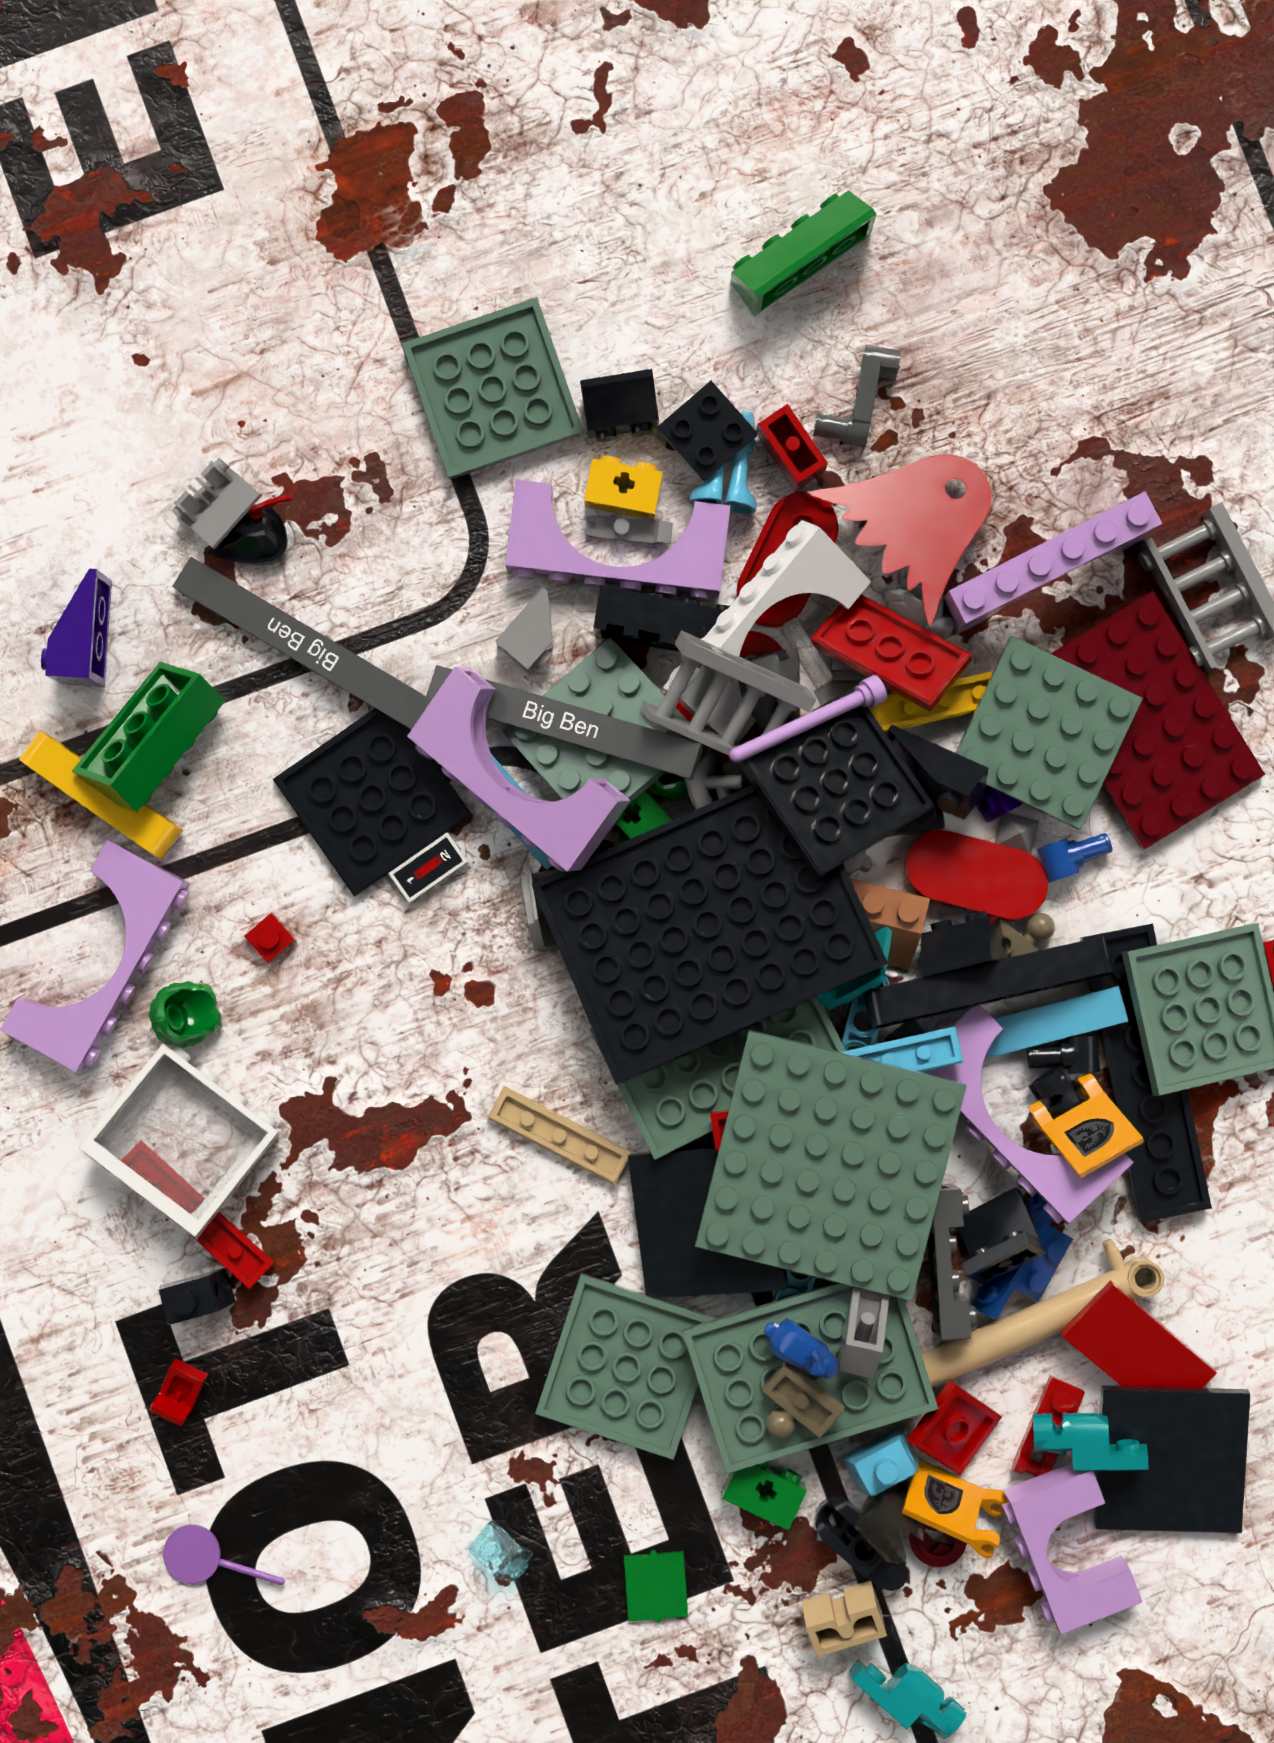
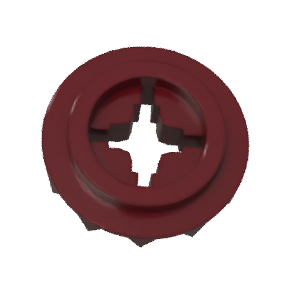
(941, 1554)

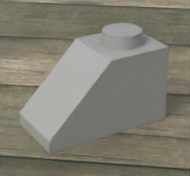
(530, 634)
(863, 1332)

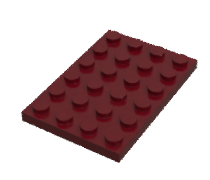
(1182, 742)

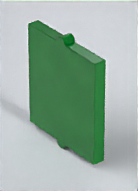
(655, 1586)

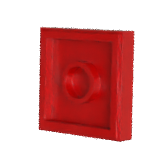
(954, 1429)

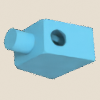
(882, 1462)

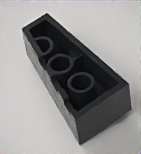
(650, 618)

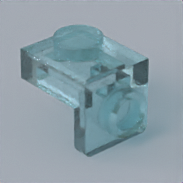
(500, 1553)

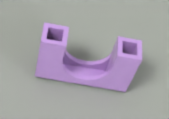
(1069, 1596)

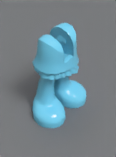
(737, 495)

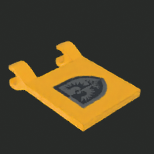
(1089, 1132)
(953, 1506)

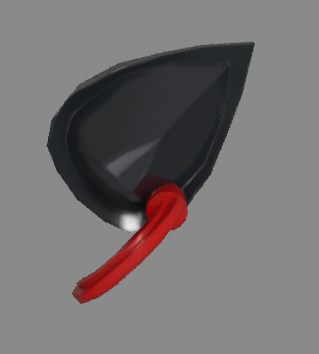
(257, 537)

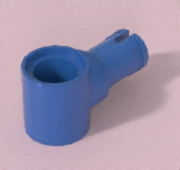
(1066, 856)

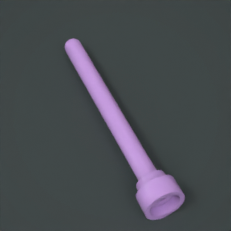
(868, 693)

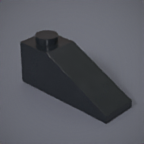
(947, 777)

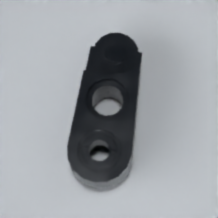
(845, 1536)

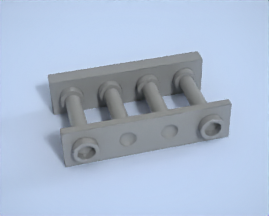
(1233, 558)
(726, 669)

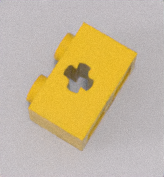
(605, 495)

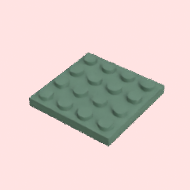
(493, 388)
(607, 685)
(1047, 731)
(1203, 1008)
(623, 1367)

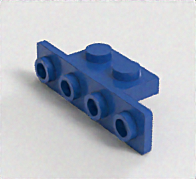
(1031, 1277)

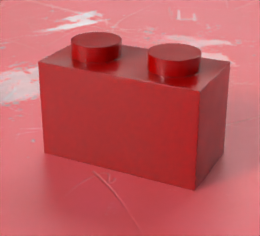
(791, 447)

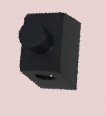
(196, 1296)

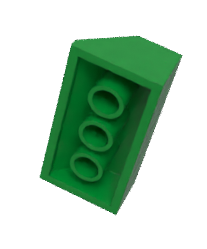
(802, 251)
(149, 735)

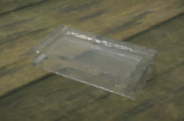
(808, 655)

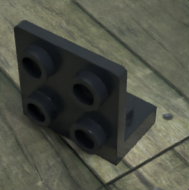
(706, 431)
(999, 1237)

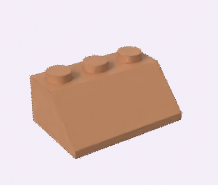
(898, 911)

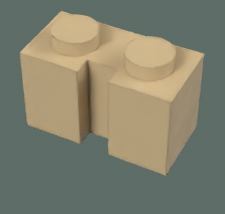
(844, 1620)

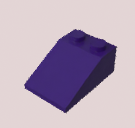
(80, 639)

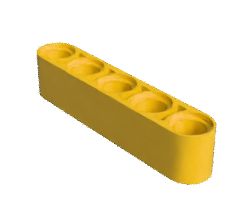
(144, 827)

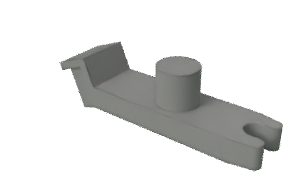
(630, 530)

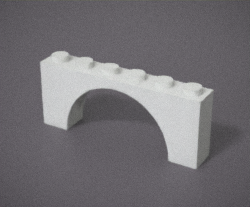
(802, 564)

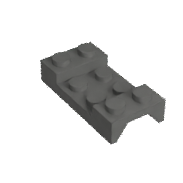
(950, 1309)

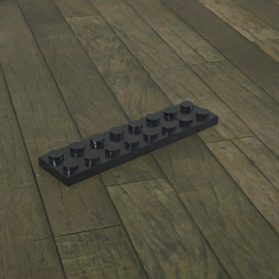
(1168, 1165)

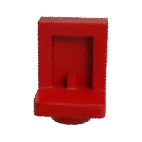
(179, 1392)

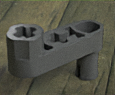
(876, 365)

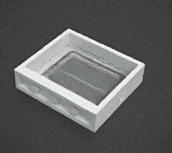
(180, 1139)

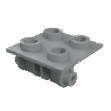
(217, 503)

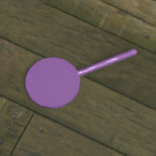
(195, 1554)

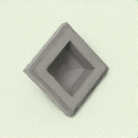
(1017, 832)

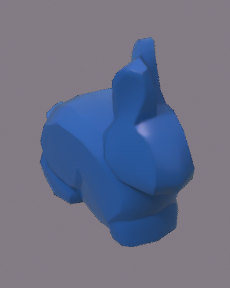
(801, 1349)

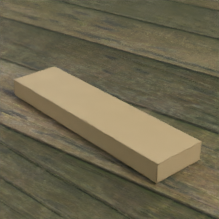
(559, 1135)

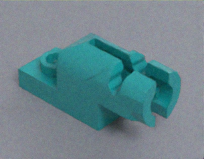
(1089, 1441)
(909, 1696)

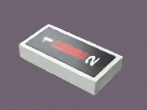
(428, 867)

